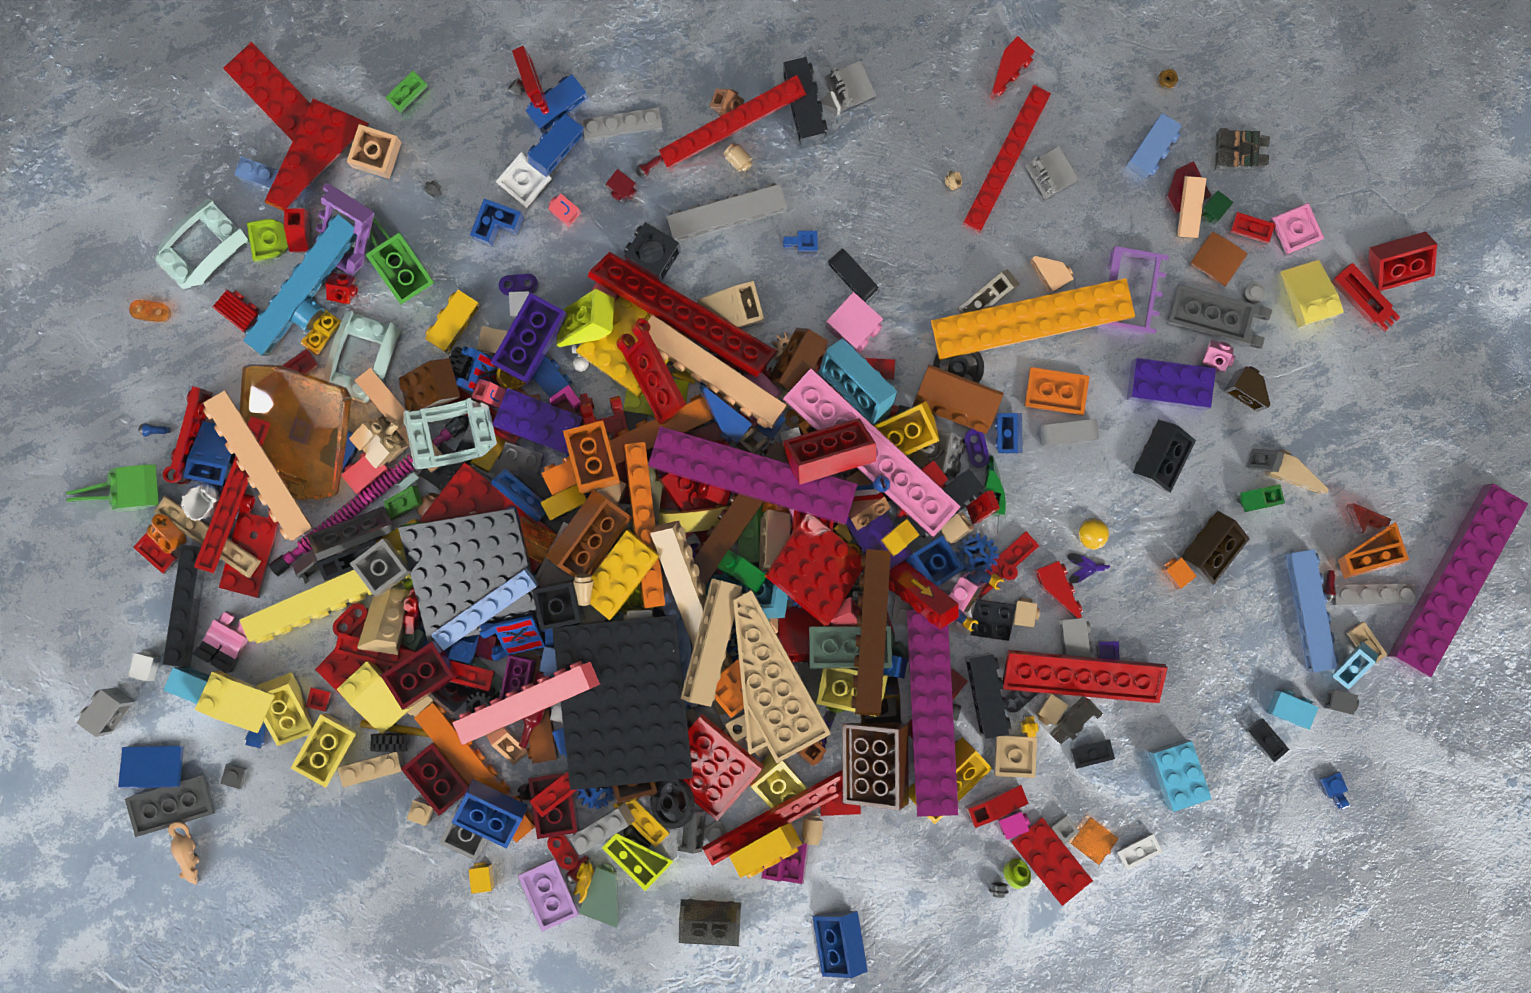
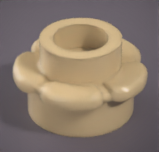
(953, 180)

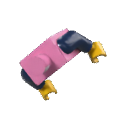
(967, 591)

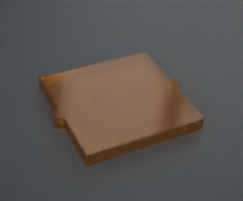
(1094, 841)

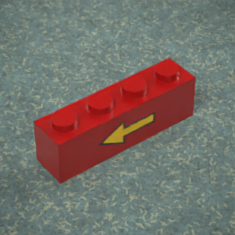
(923, 595)

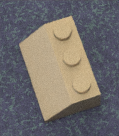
(384, 623)

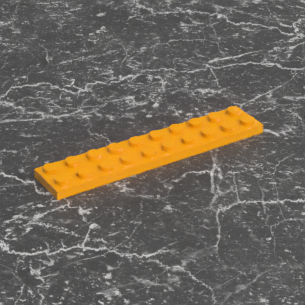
(1032, 319)

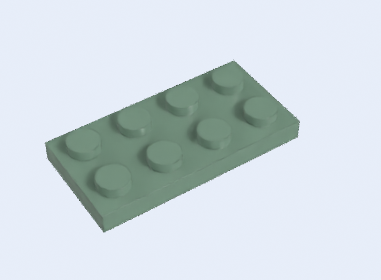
(836, 647)

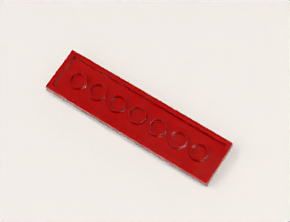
(1084, 676)

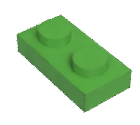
(406, 92)
(403, 502)

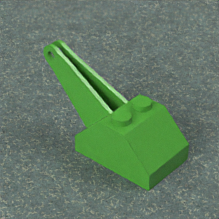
(398, 265)
(130, 488)

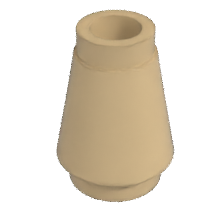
(583, 588)

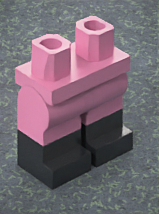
(222, 643)

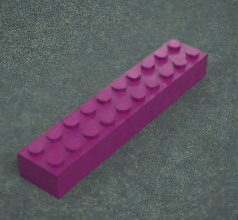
(750, 475)
(1457, 580)
(932, 717)

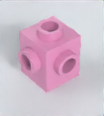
(1219, 355)

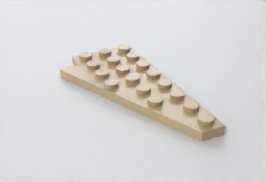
(774, 696)

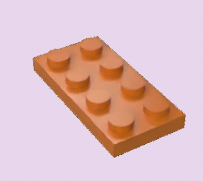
(729, 690)

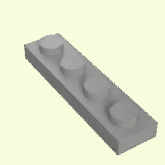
(622, 123)
(1374, 594)

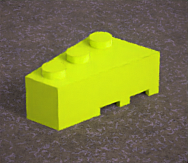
(636, 860)

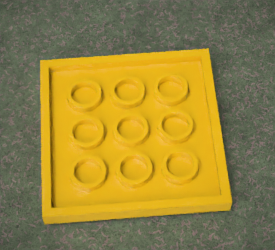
(605, 353)

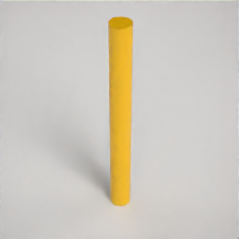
(398, 729)

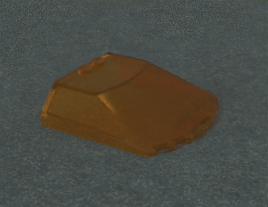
(306, 426)

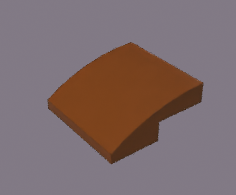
(1219, 259)

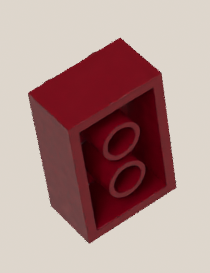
(419, 675)
(435, 779)
(562, 818)

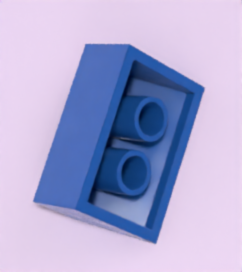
(489, 813)
(840, 944)

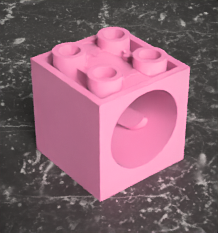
(854, 322)

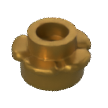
(1168, 83)

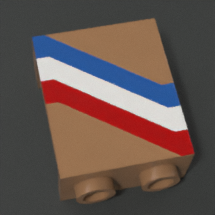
(867, 501)

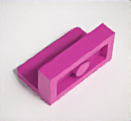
(566, 393)

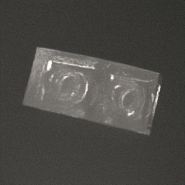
(986, 527)

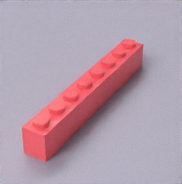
(529, 701)

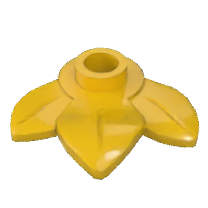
(584, 875)

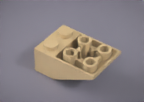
(736, 305)

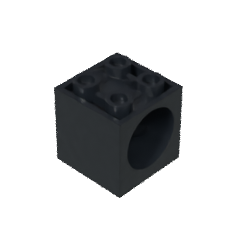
(647, 234)

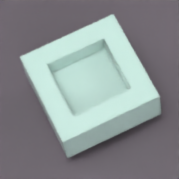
(409, 480)

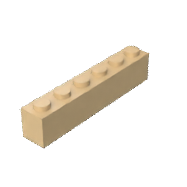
(711, 643)

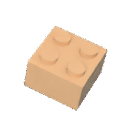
(374, 151)

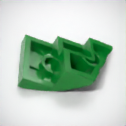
(994, 483)

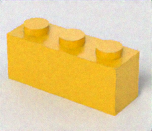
(452, 321)

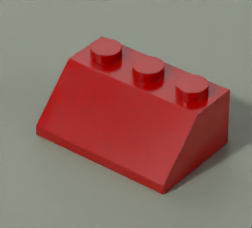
(1403, 261)

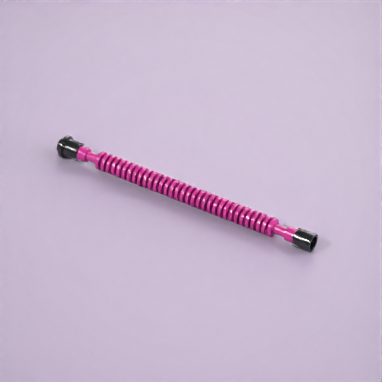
(284, 561)

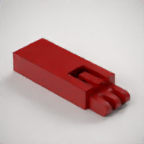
(530, 79)
(1359, 290)

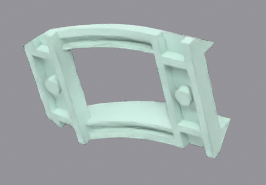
(220, 225)
(368, 330)
(420, 439)

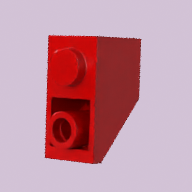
(297, 229)

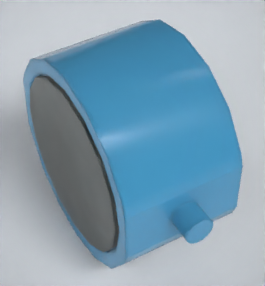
(307, 314)

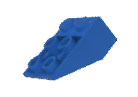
(209, 457)

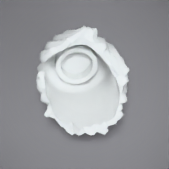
(200, 501)

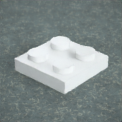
(522, 181)

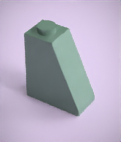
(602, 896)

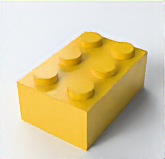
(766, 851)

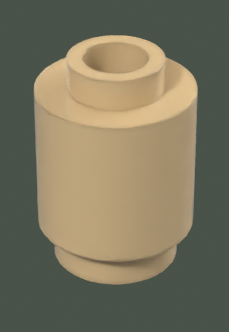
(738, 157)
(812, 829)

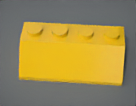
(910, 429)
(969, 771)

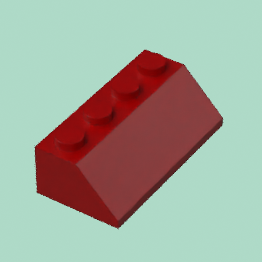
(830, 451)

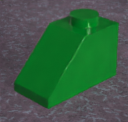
(1262, 498)
(741, 571)

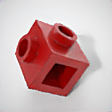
(341, 288)

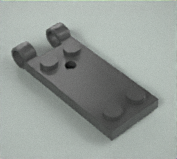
(1209, 314)

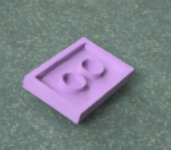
(548, 894)

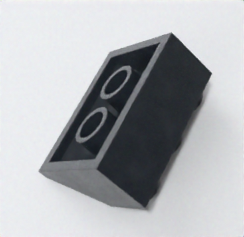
(1164, 455)

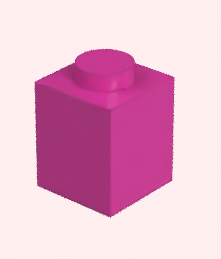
(1014, 824)

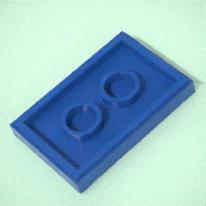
(150, 767)

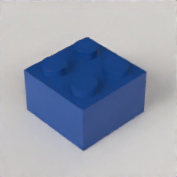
(936, 561)

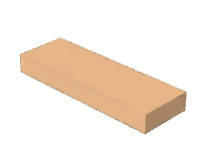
(1191, 206)

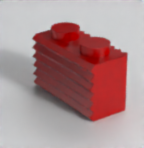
(236, 310)

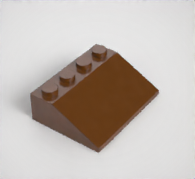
(875, 765)

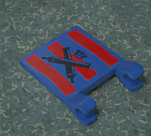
(480, 369)
(514, 635)

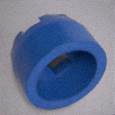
(878, 486)

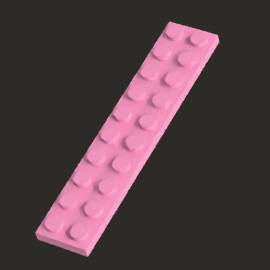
(908, 484)

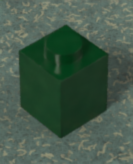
(1215, 207)

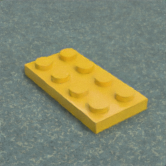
(621, 573)

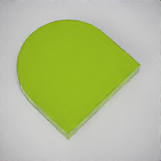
(266, 239)

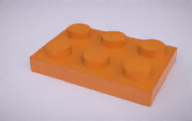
(1056, 391)

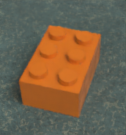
(591, 457)

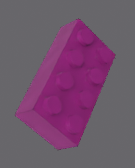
(517, 674)

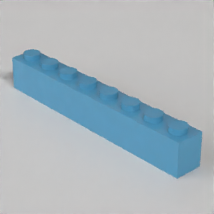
(303, 284)

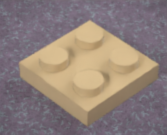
(1015, 756)

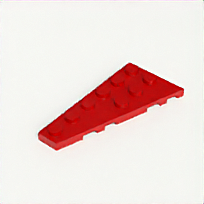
(315, 146)

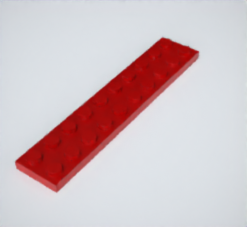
(682, 314)

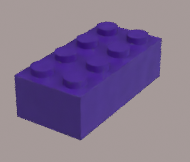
(529, 338)
(1171, 384)
(535, 420)
(870, 537)

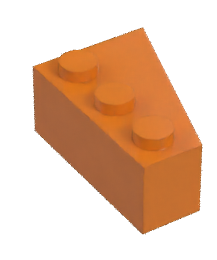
(1377, 553)

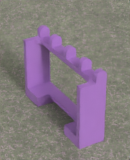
(363, 221)
(1114, 264)

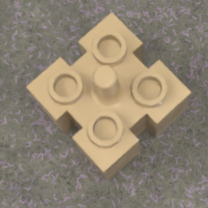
(379, 441)

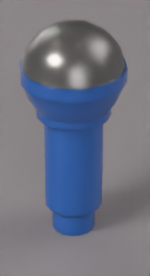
(146, 429)

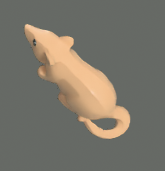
(182, 851)

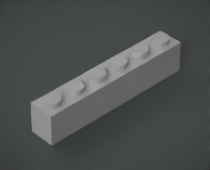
(727, 212)

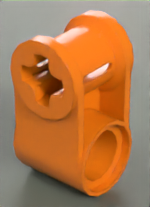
(166, 535)

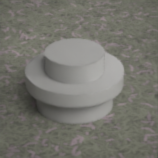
(1254, 292)

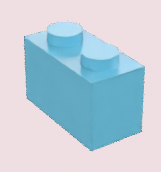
(1355, 665)
(1292, 709)

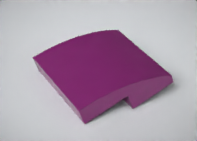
(789, 869)

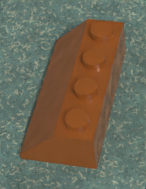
(958, 399)
(588, 536)

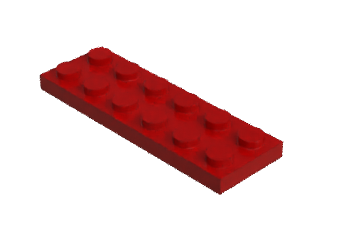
(268, 89)

